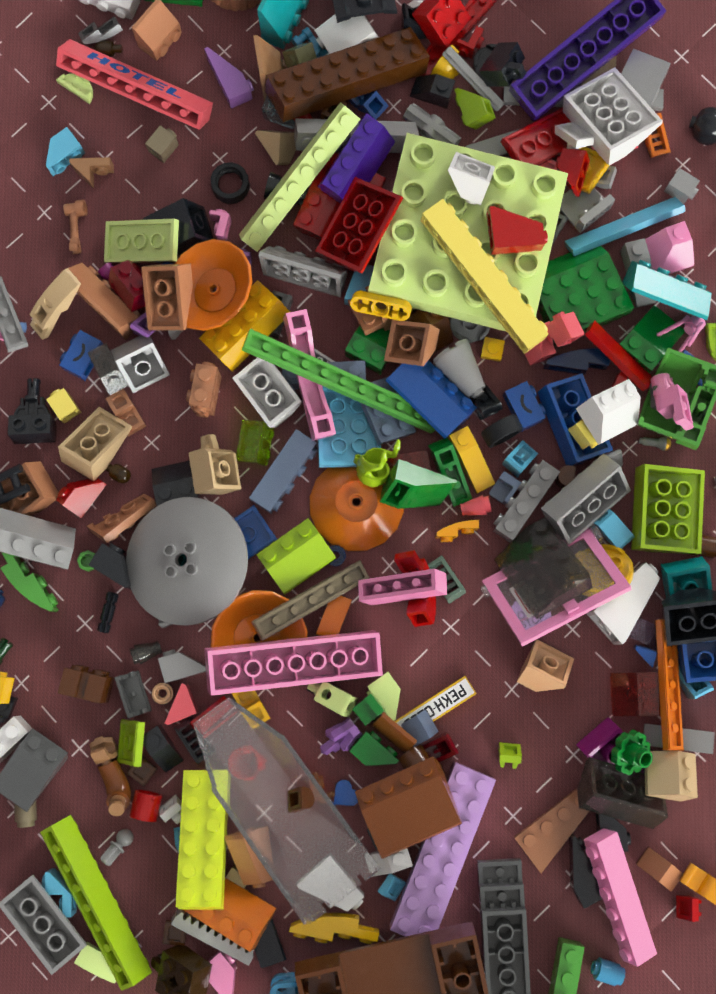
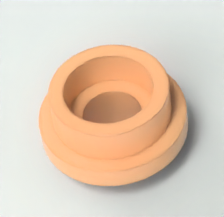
(155, 693)

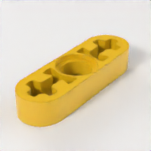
(394, 314)

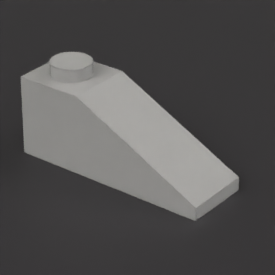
(635, 251)

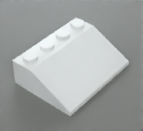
(612, 114)

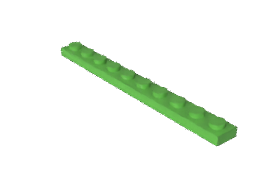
(333, 378)

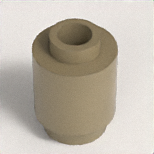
(24, 818)

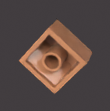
(156, 30)
(411, 342)

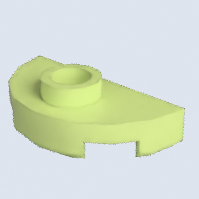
(77, 85)

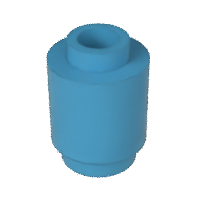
(607, 972)

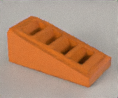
(661, 133)

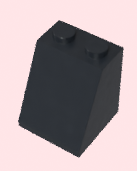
(192, 222)

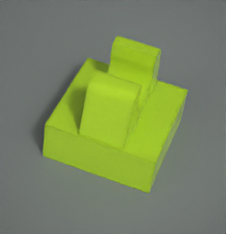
(510, 754)

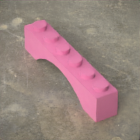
(313, 396)

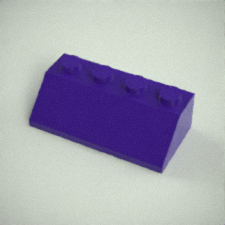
(358, 157)

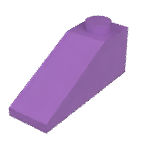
(231, 80)

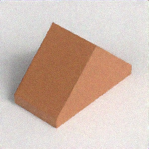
(659, 869)

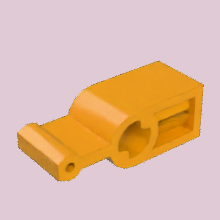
(700, 882)

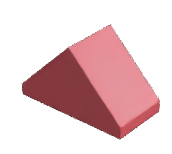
(183, 705)

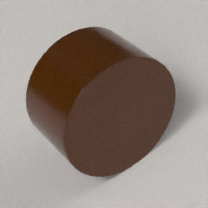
(413, 756)

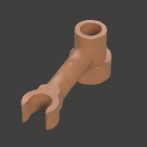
(74, 211)

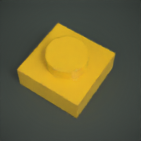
(492, 349)

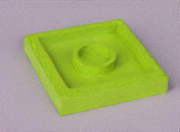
(131, 742)

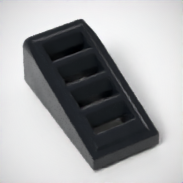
(197, 758)

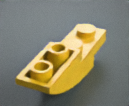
(330, 923)

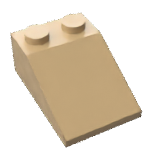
(94, 443)

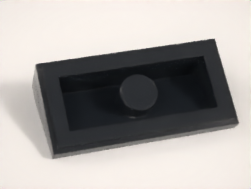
(269, 949)

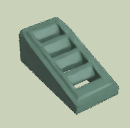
(456, 593)

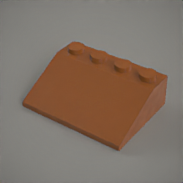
(408, 807)

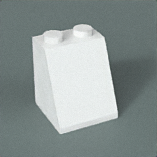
(344, 34)

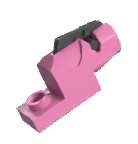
(670, 400)

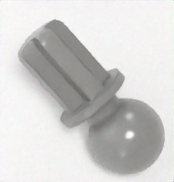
(123, 838)

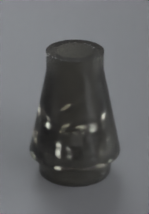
(144, 652)

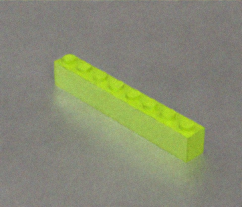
(96, 903)

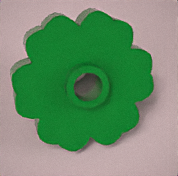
(631, 752)

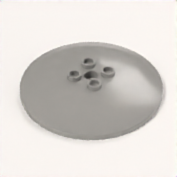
(213, 566)

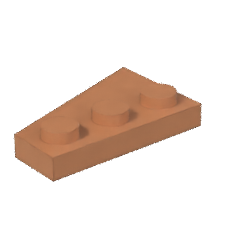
(116, 523)

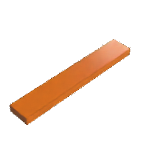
(669, 692)

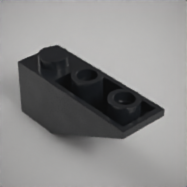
(581, 875)

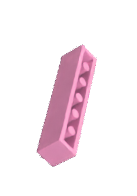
(620, 897)

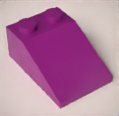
(601, 741)

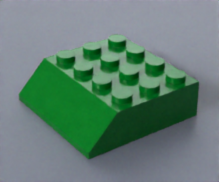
(585, 286)

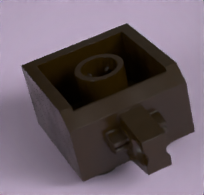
(181, 971)

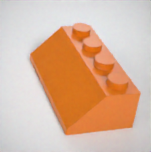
(243, 916)

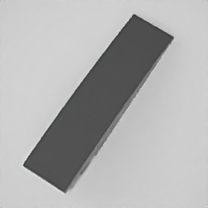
(503, 926)

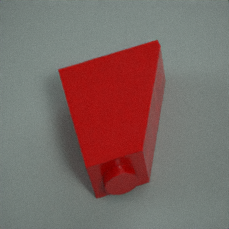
(514, 232)

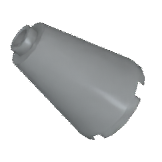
(461, 368)

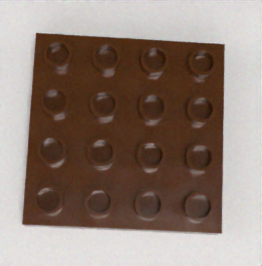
(420, 963)

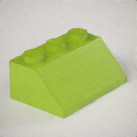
(296, 556)

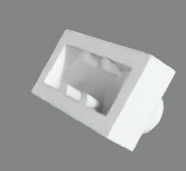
(574, 135)

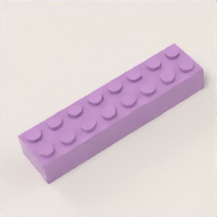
(442, 856)

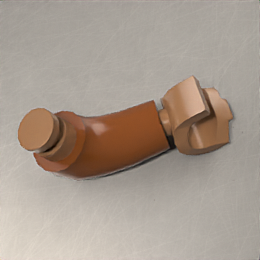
(113, 776)

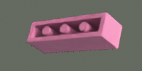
(402, 587)

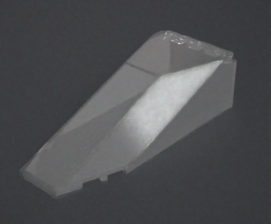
(305, 851)

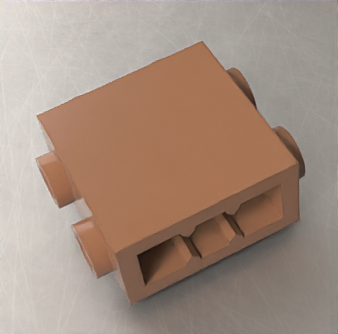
(204, 390)

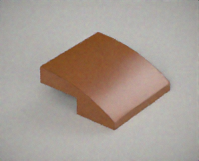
(394, 733)

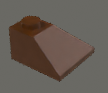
(441, 322)

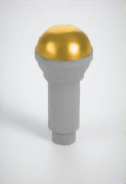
(662, 443)

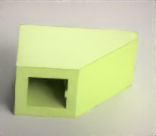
(387, 693)

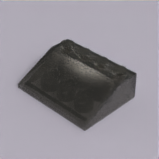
(543, 568)

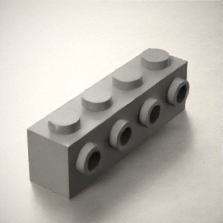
(524, 504)

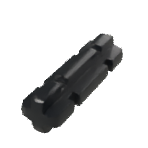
(107, 612)

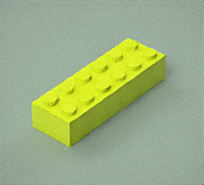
(201, 845)

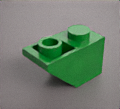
(372, 752)

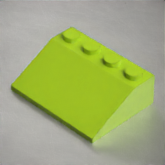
(668, 509)

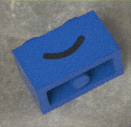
(76, 359)
(524, 405)

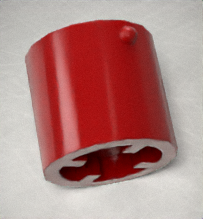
(145, 805)

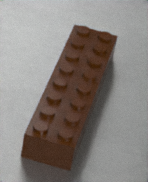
(346, 74)

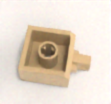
(213, 468)

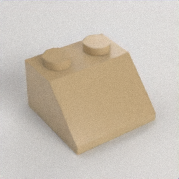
(672, 776)

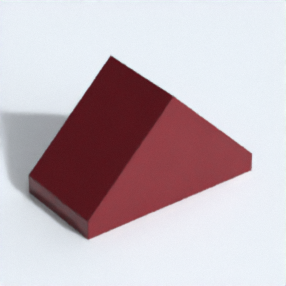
(441, 747)

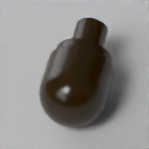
(108, 47)
(119, 473)

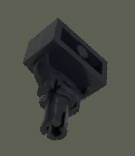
(32, 418)

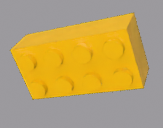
(260, 313)

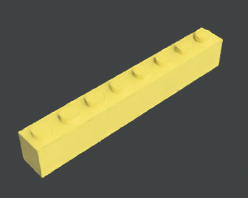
(484, 276)

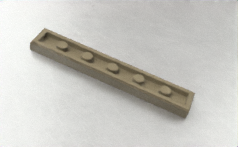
(309, 600)

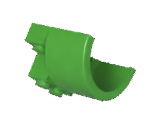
(686, 373)

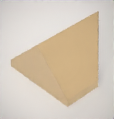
(278, 144)

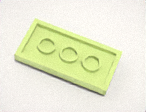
(141, 241)

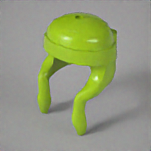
(372, 466)

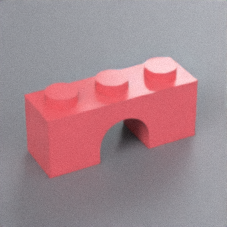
(563, 330)

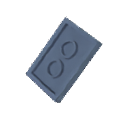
(383, 426)

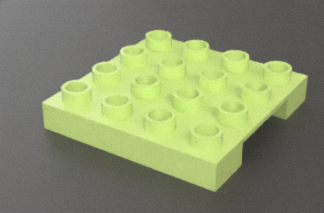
(415, 266)

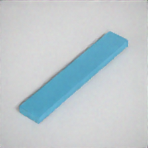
(624, 226)

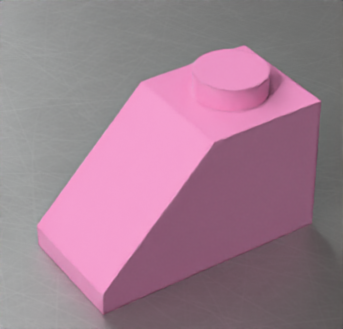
(223, 973)

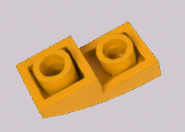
(451, 532)

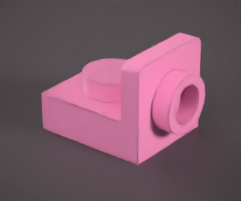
(222, 224)

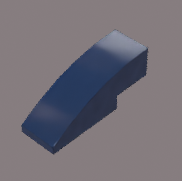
(578, 361)

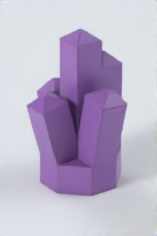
(341, 737)

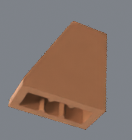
(246, 861)

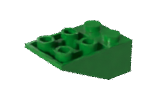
(415, 487)

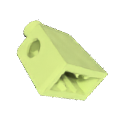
(340, 700)

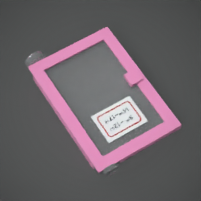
(605, 580)

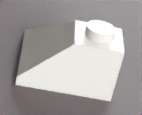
(470, 177)

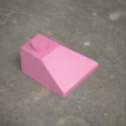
(671, 248)

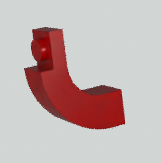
(421, 610)

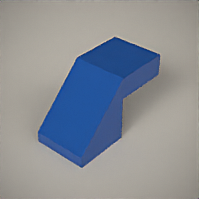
(370, 103)

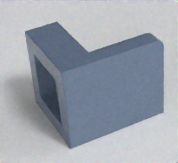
(504, 488)
(420, 727)

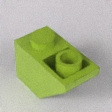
(475, 109)

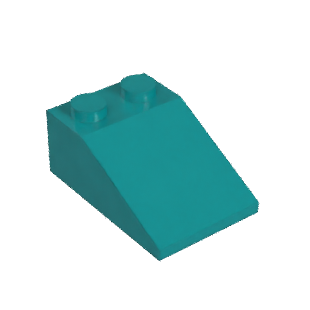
(686, 575)

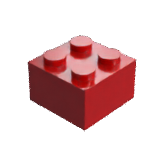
(441, 20)

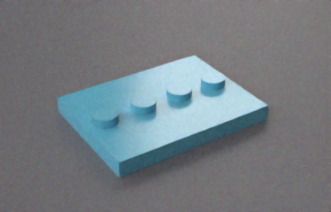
(352, 433)

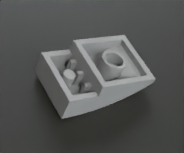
(645, 74)

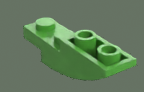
(30, 586)

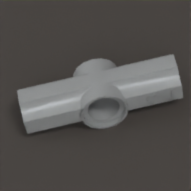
(430, 125)

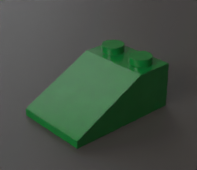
(644, 343)
(369, 349)

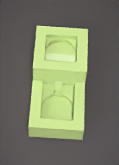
(93, 961)

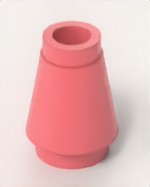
(477, 506)

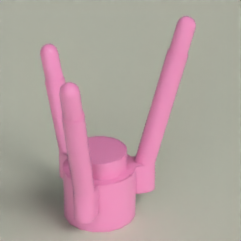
(692, 327)

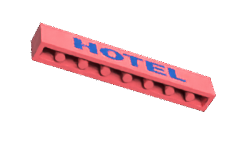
(134, 84)

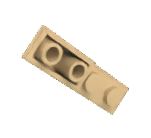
(53, 302)

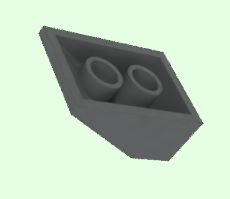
(31, 769)

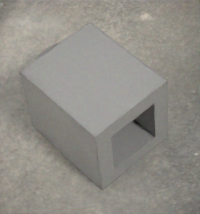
(682, 186)

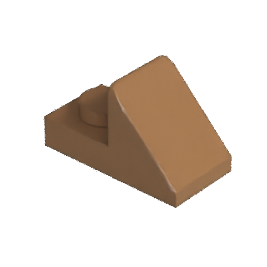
(89, 166)

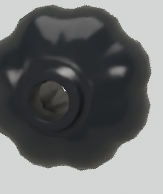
(704, 126)

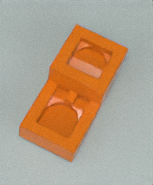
(334, 616)

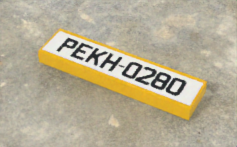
(442, 701)

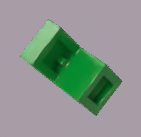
(368, 709)

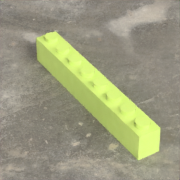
(299, 177)

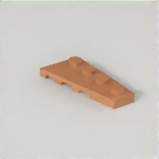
(551, 830)

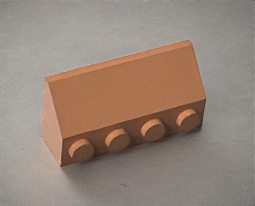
(103, 300)

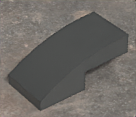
(93, 34)

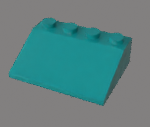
(278, 20)

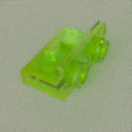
(254, 442)

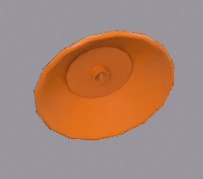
(217, 266)
(344, 523)
(234, 624)

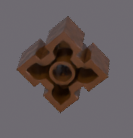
(86, 685)

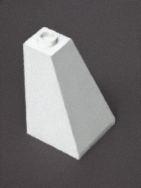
(621, 614)

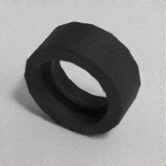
(231, 198)
(502, 431)

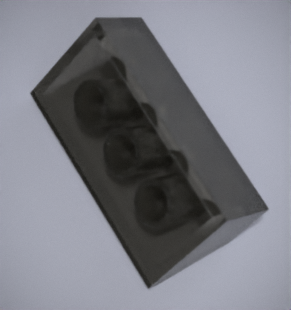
(618, 795)

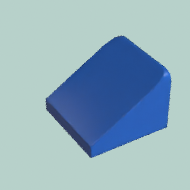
(648, 654)

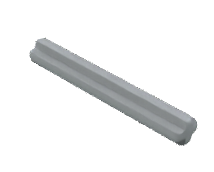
(472, 77)

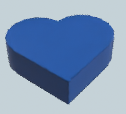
(345, 794)

